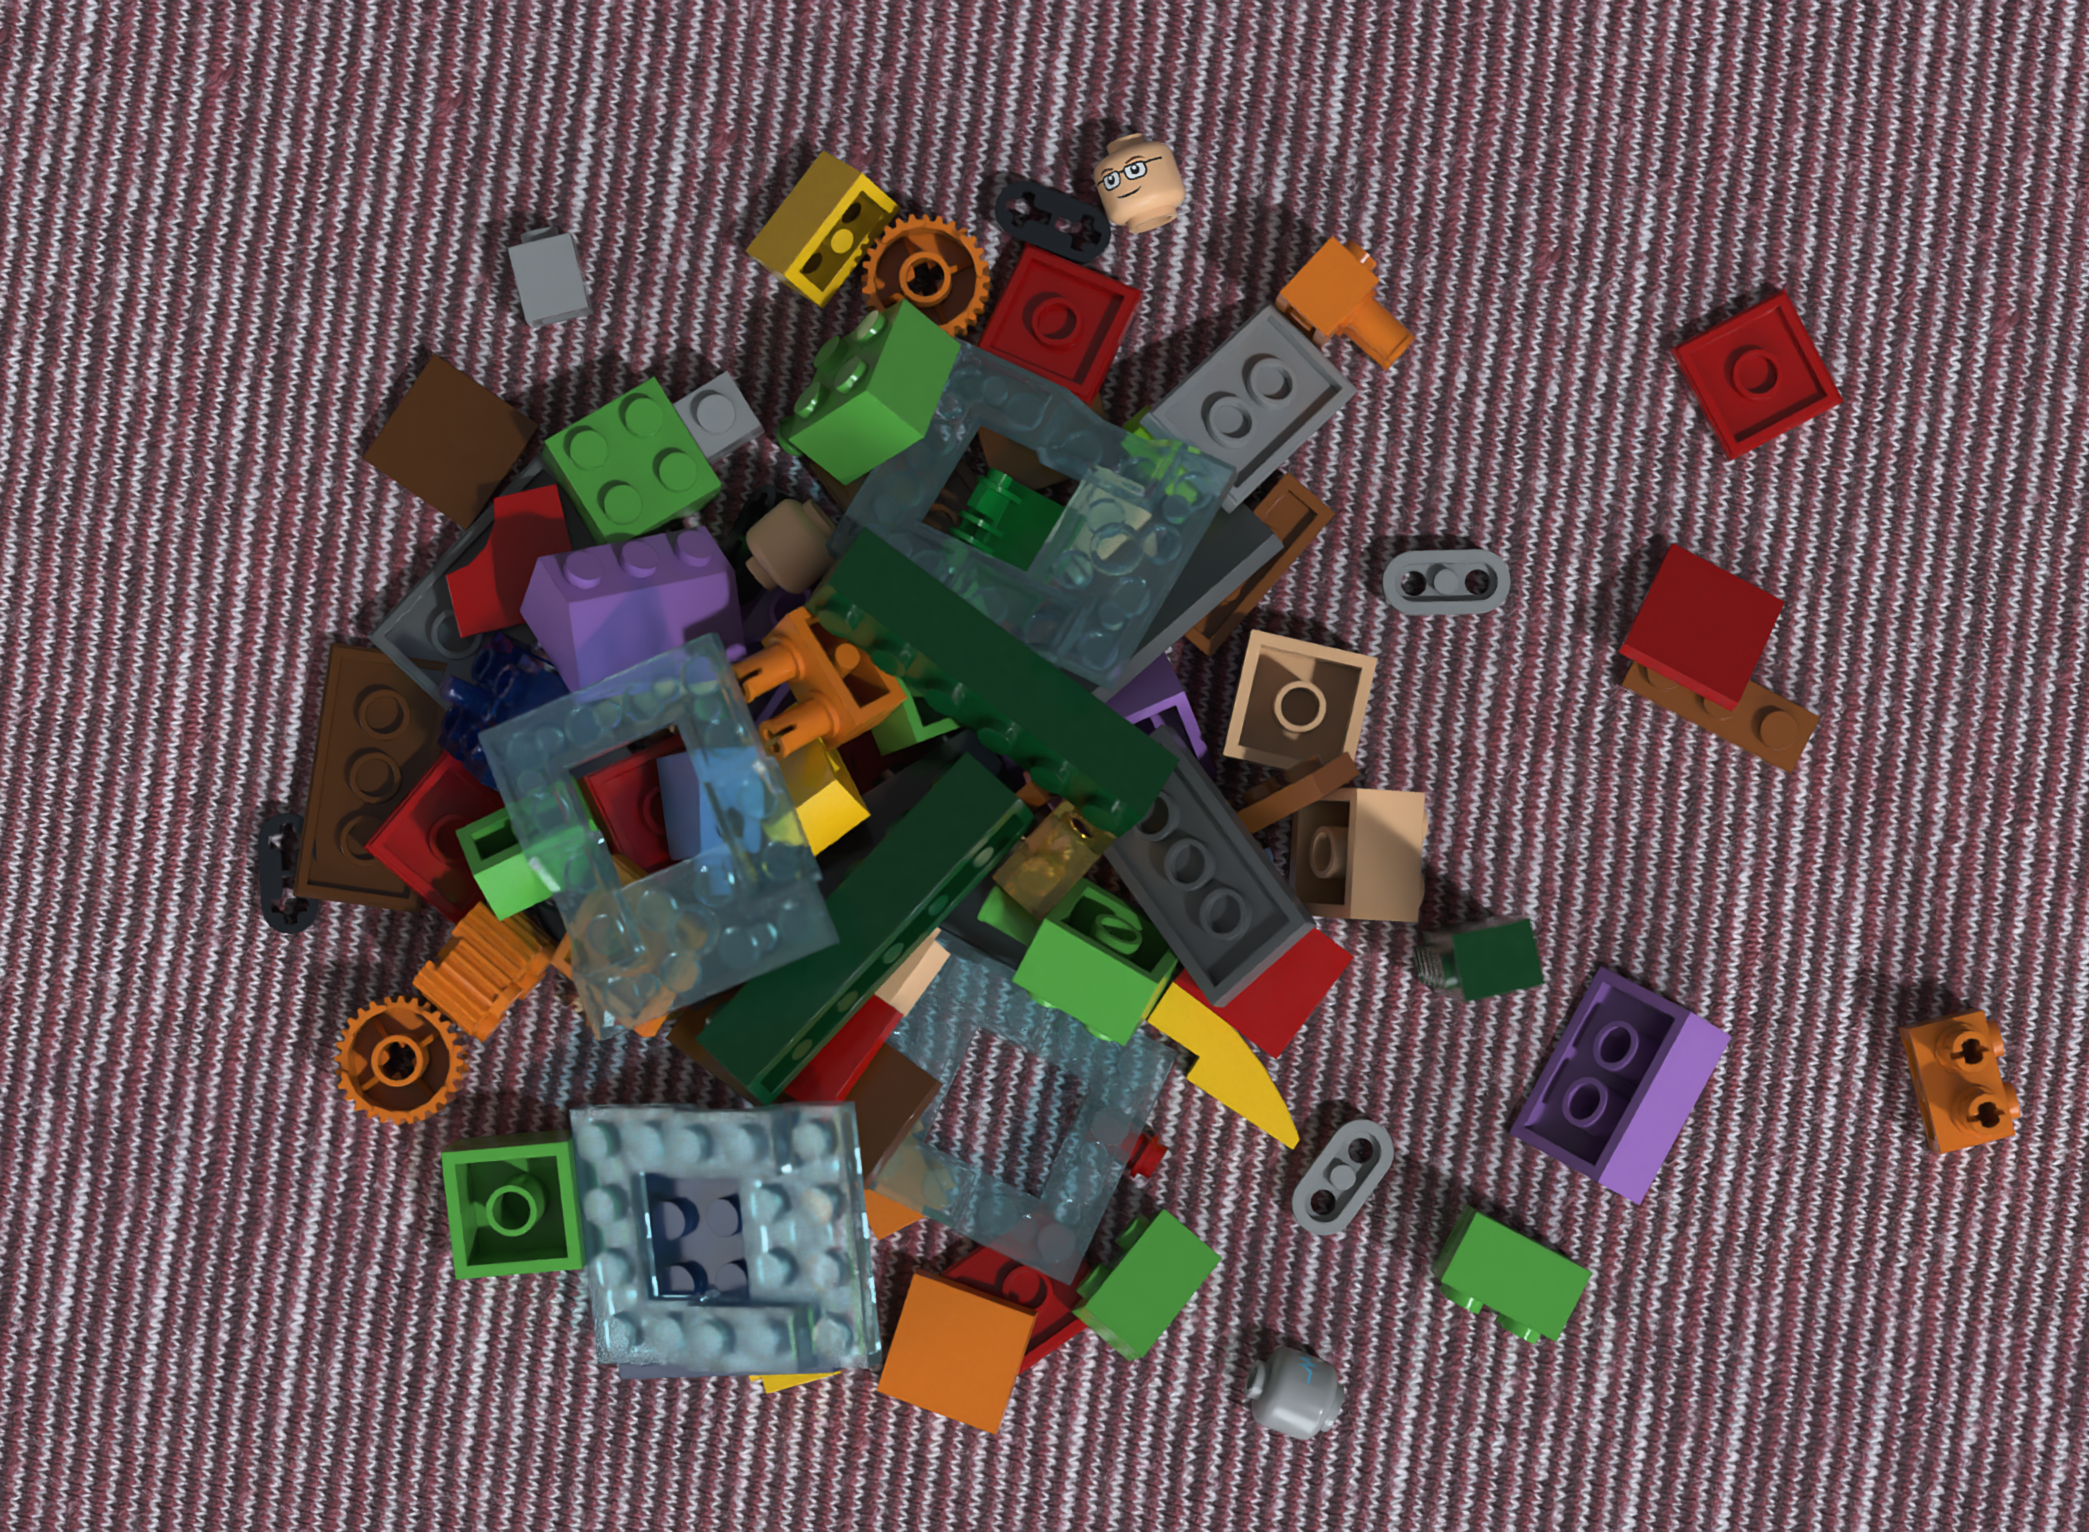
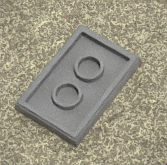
(1253, 400)

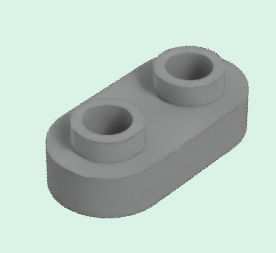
(1445, 582)
(1346, 1179)

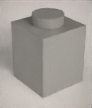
(549, 277)
(718, 418)

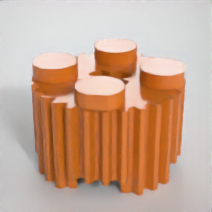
(941, 248)
(486, 968)
(367, 1051)

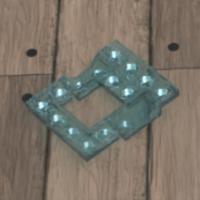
(1108, 553)
(694, 923)
(1124, 1084)
(800, 1231)

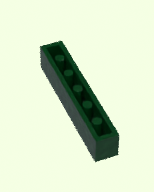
(991, 683)
(880, 917)
(1479, 957)

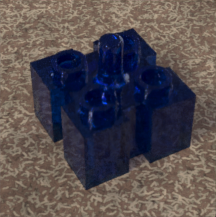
(509, 683)

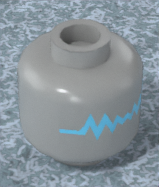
(1294, 1393)

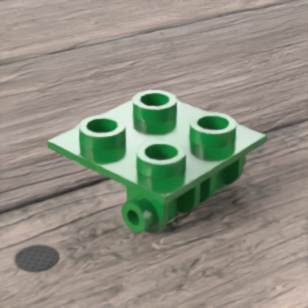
(1007, 519)

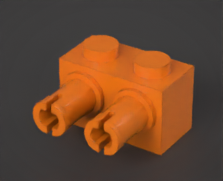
(1337, 297)
(830, 677)
(1959, 1080)

